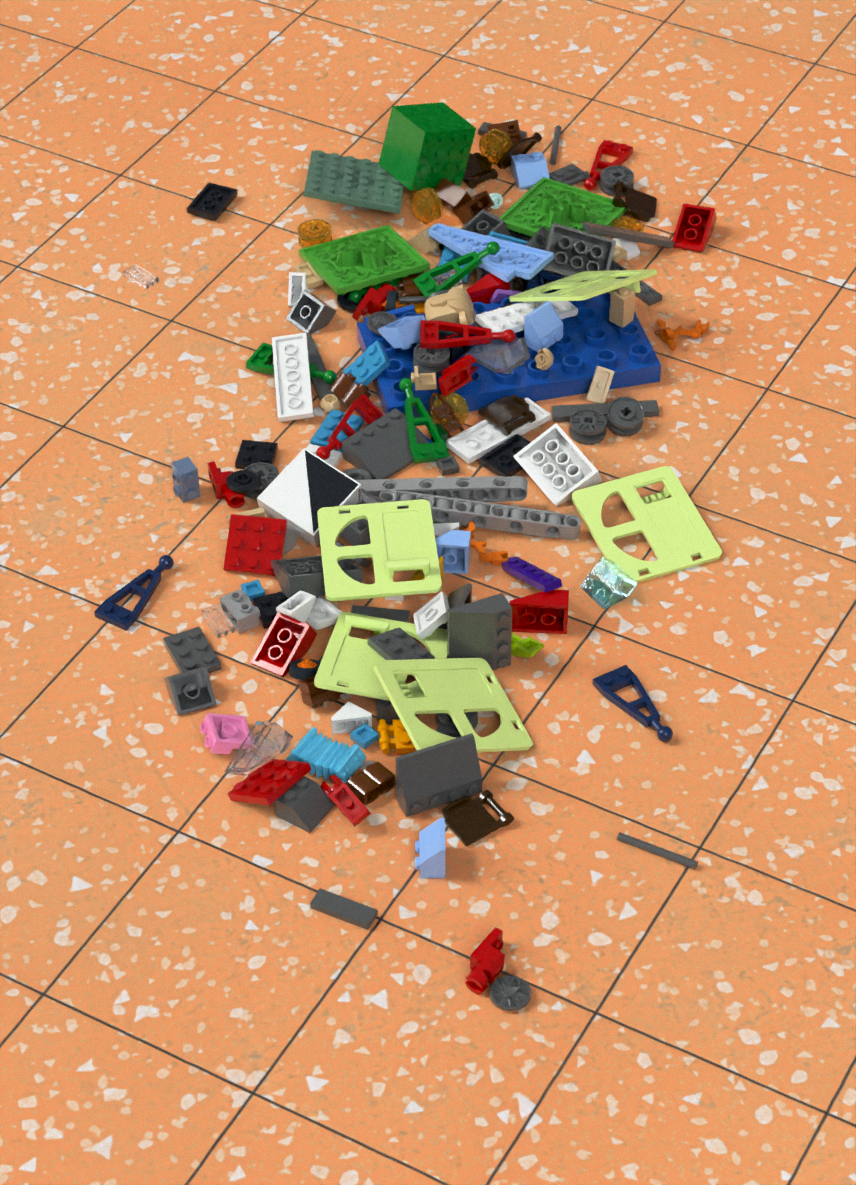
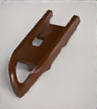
(443, 411)

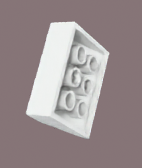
(557, 465)

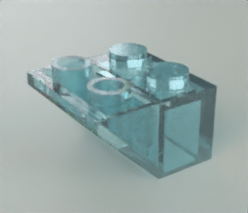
(608, 583)

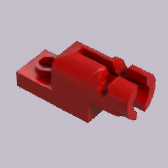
(373, 301)
(457, 375)
(218, 482)
(345, 800)
(486, 962)

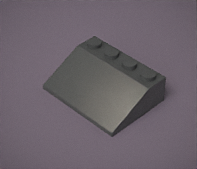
(577, 251)
(382, 446)
(307, 574)
(481, 631)
(438, 775)

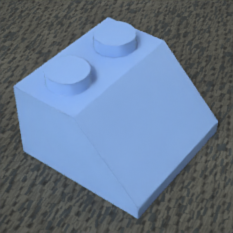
(528, 169)
(542, 327)
(403, 332)
(456, 551)
(431, 850)

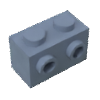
(185, 479)

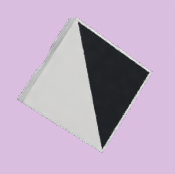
(304, 489)

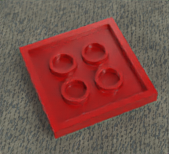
(254, 544)
(269, 782)

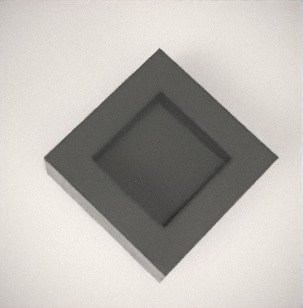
(447, 465)

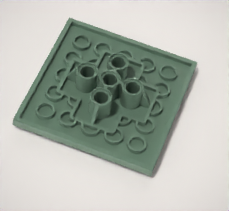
(352, 182)

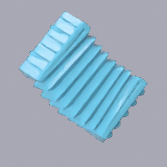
(327, 757)

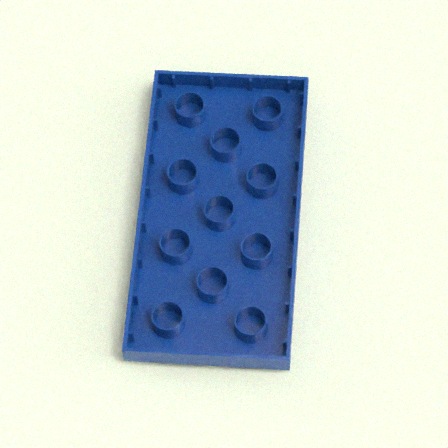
(586, 343)

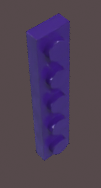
(531, 574)

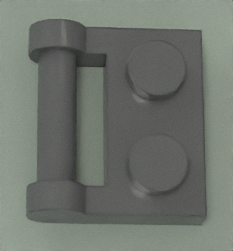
(569, 175)

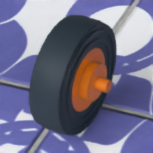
(392, 301)
(303, 668)

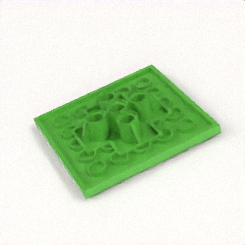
(560, 204)
(364, 259)

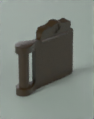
(520, 147)
(477, 165)
(638, 204)
(507, 410)
(471, 820)

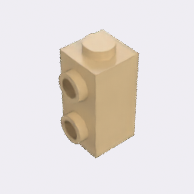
(622, 306)

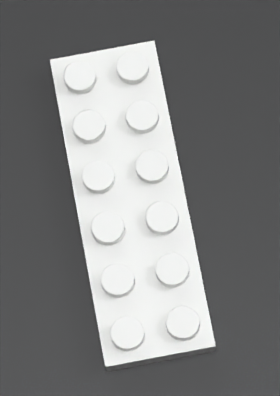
(513, 316)
(292, 377)
(484, 436)

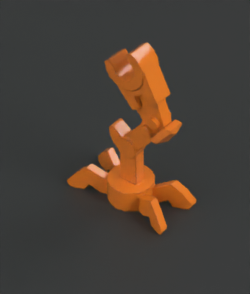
(669, 335)
(495, 558)

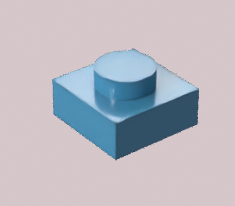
(253, 589)
(364, 736)

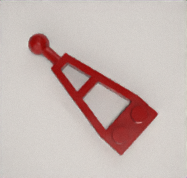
(610, 148)
(431, 329)
(365, 409)

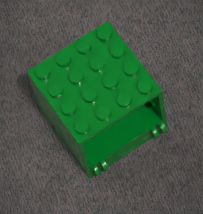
(426, 145)

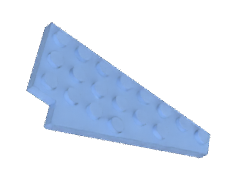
(510, 261)

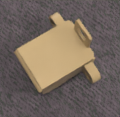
(451, 307)

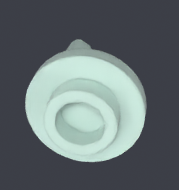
(497, 200)

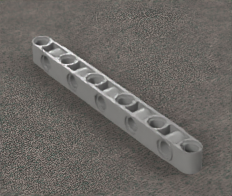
(469, 488)
(493, 515)

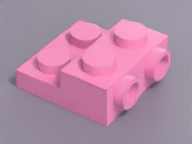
(224, 732)

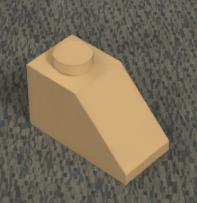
(423, 242)

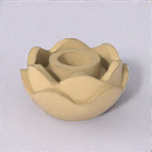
(544, 359)
(330, 402)

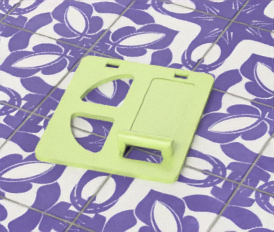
(597, 283)
(664, 519)
(398, 543)
(351, 660)
(451, 688)

